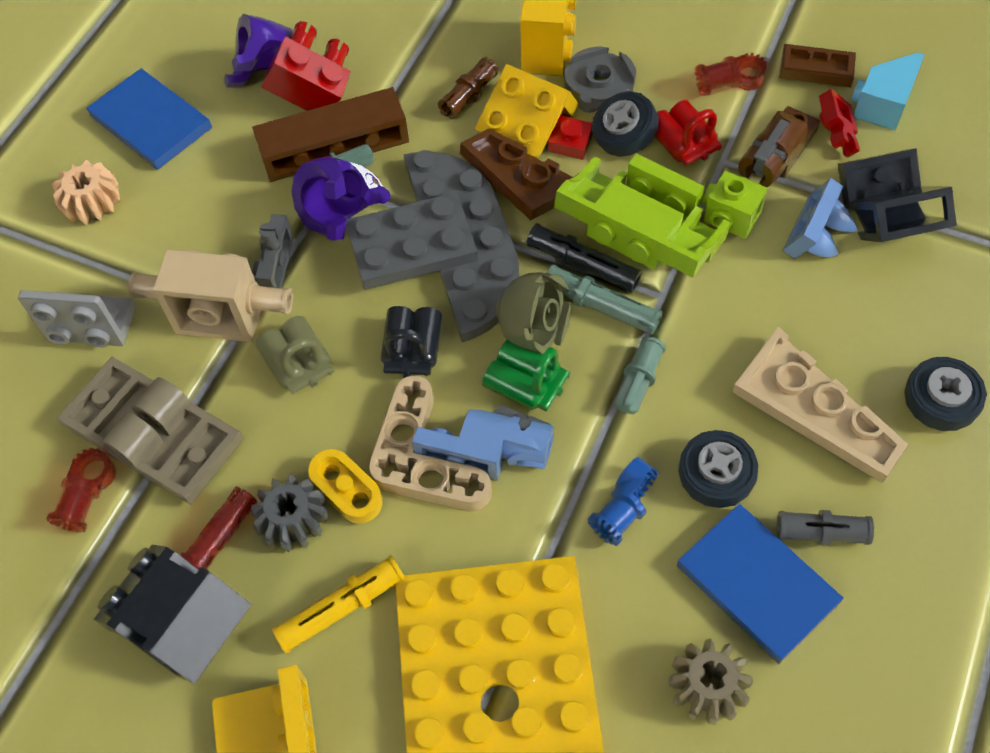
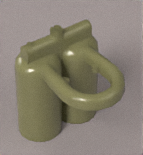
(295, 354)

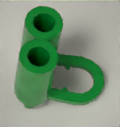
(526, 376)

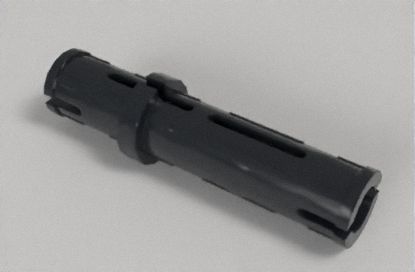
(569, 251)

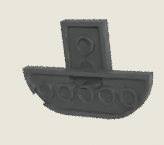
(448, 230)

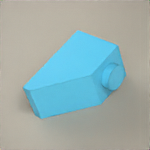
(886, 91)

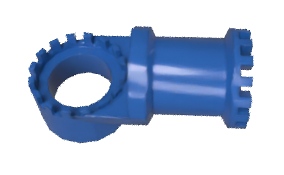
(625, 502)

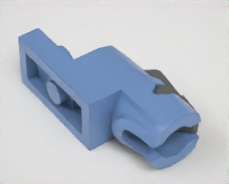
(490, 439)

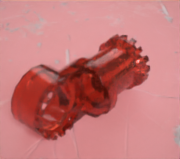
(728, 74)
(80, 492)

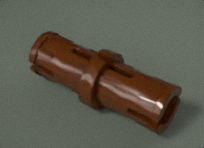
(468, 88)

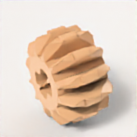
(86, 192)

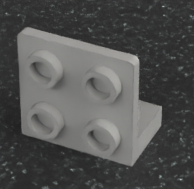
(79, 317)

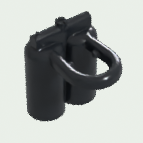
(411, 340)

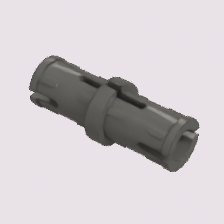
(825, 527)

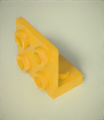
(525, 109)
(267, 718)

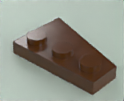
(517, 175)

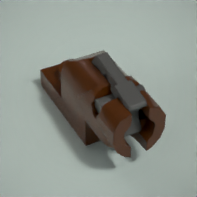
(778, 146)

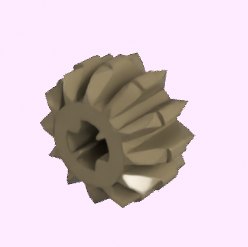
(708, 661)

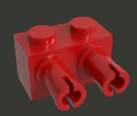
(305, 75)

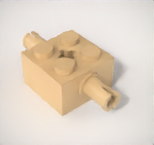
(210, 294)

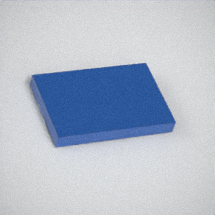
(149, 118)
(759, 583)

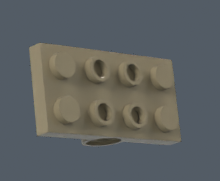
(151, 429)

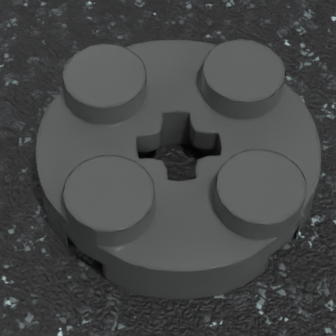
(597, 61)

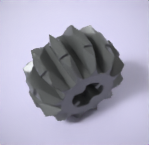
(292, 527)

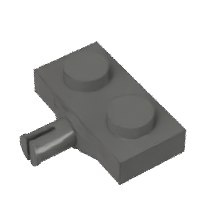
(276, 248)

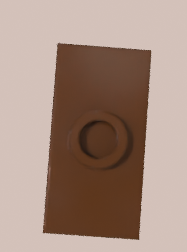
(817, 65)

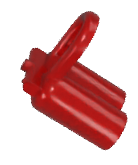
(687, 133)

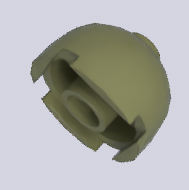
(534, 311)

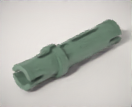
(613, 304)

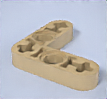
(402, 453)

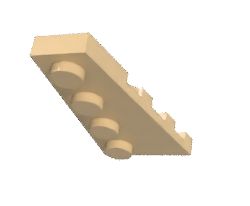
(806, 400)

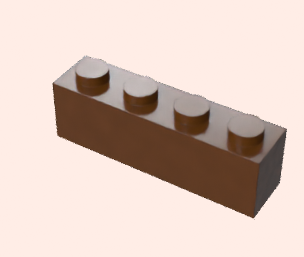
(335, 128)

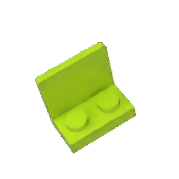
(664, 185)

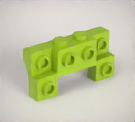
(637, 223)

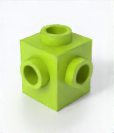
(736, 201)

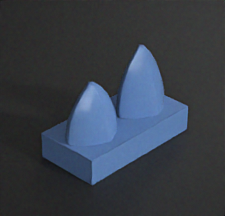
(820, 210)

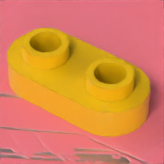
(347, 487)

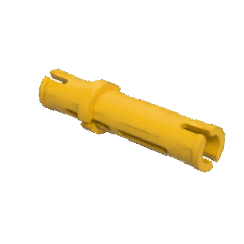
(338, 604)

